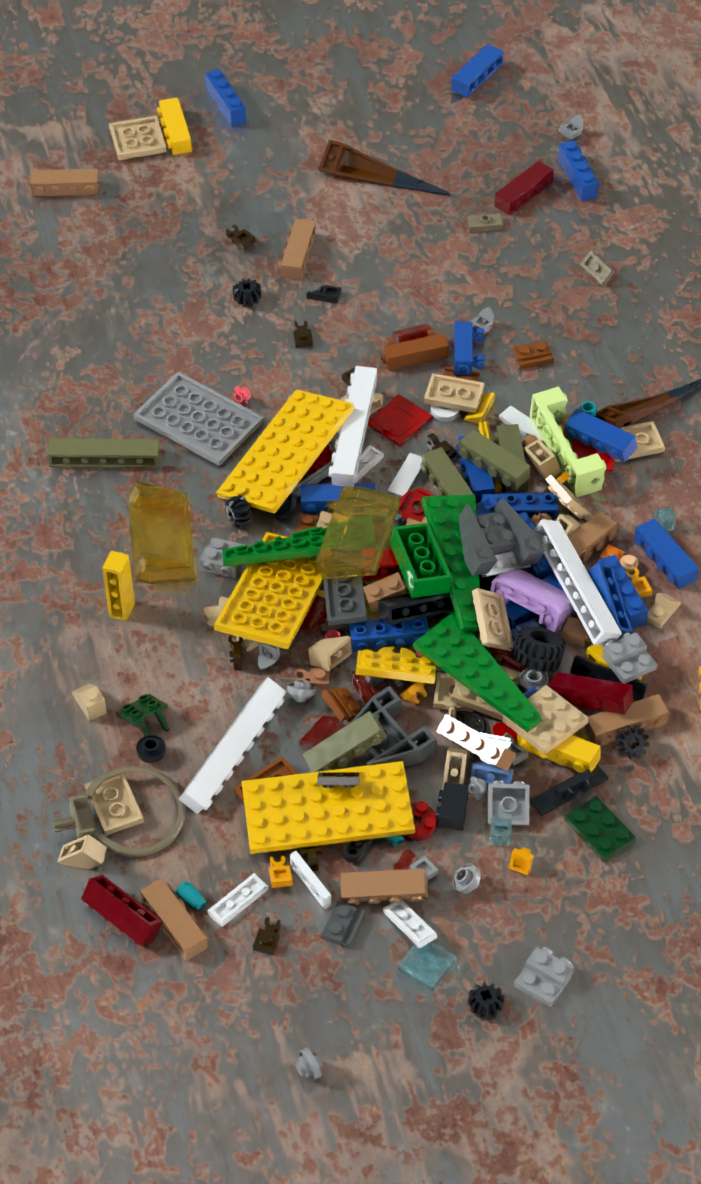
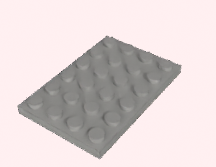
(198, 418)

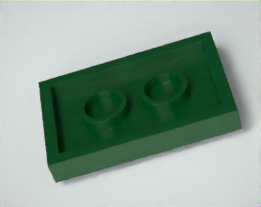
(600, 828)

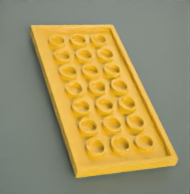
(286, 450)
(271, 600)
(301, 813)

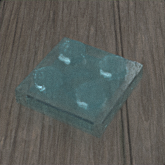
(427, 964)

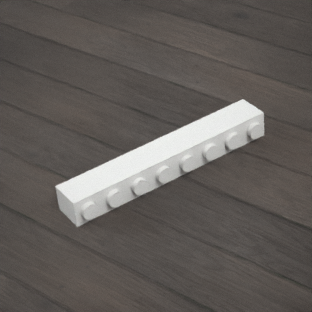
(353, 430)
(577, 583)
(232, 745)

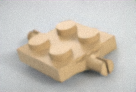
(443, 693)

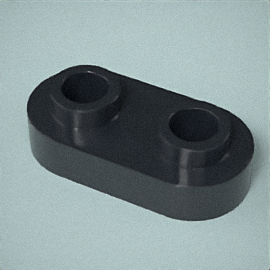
(358, 847)

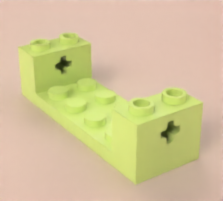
(546, 414)

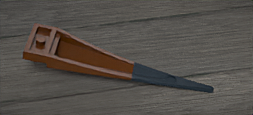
(352, 164)
(630, 412)

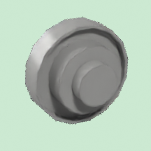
(532, 677)
(301, 690)
(467, 878)
(309, 1064)

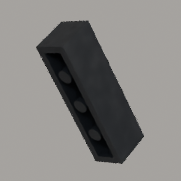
(406, 608)

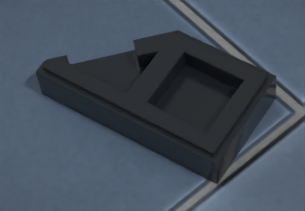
(326, 294)

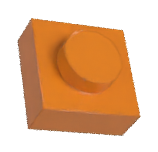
(610, 550)

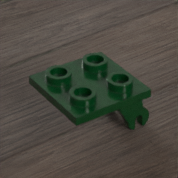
(140, 709)

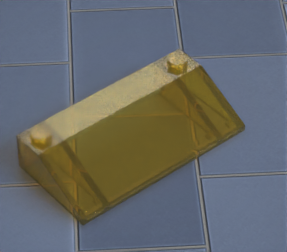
(357, 533)
(160, 534)

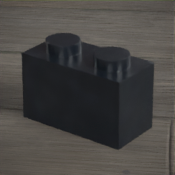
(453, 805)

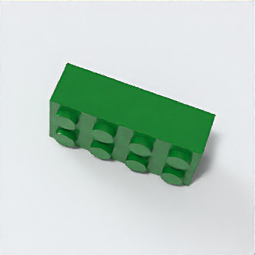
(420, 560)

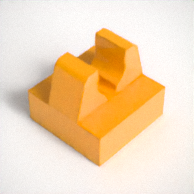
(411, 692)
(521, 860)

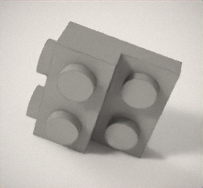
(213, 560)
(628, 657)
(509, 802)
(544, 976)

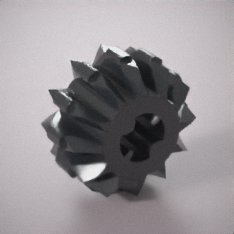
(247, 292)
(238, 511)
(636, 746)
(480, 994)

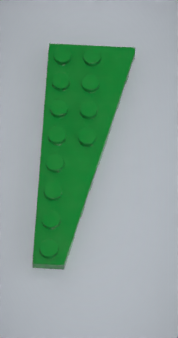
(442, 516)
(301, 544)
(472, 665)

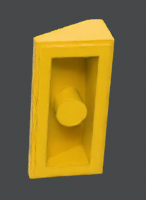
(484, 407)

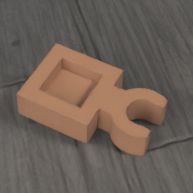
(317, 677)

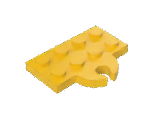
(395, 665)

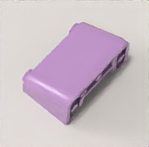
(536, 596)

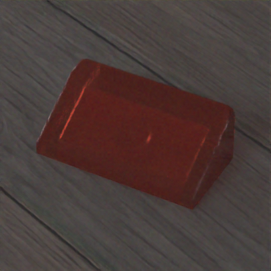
(411, 333)
(315, 614)
(509, 659)
(362, 687)
(320, 731)

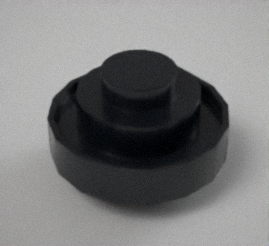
(287, 507)
(151, 748)

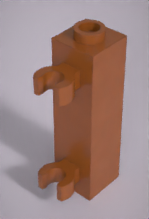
(415, 351)

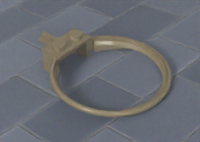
(84, 824)

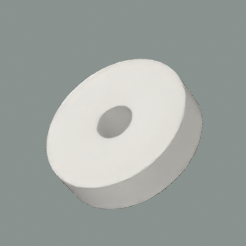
(444, 414)

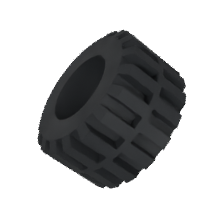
(539, 648)

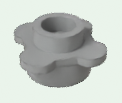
(477, 787)

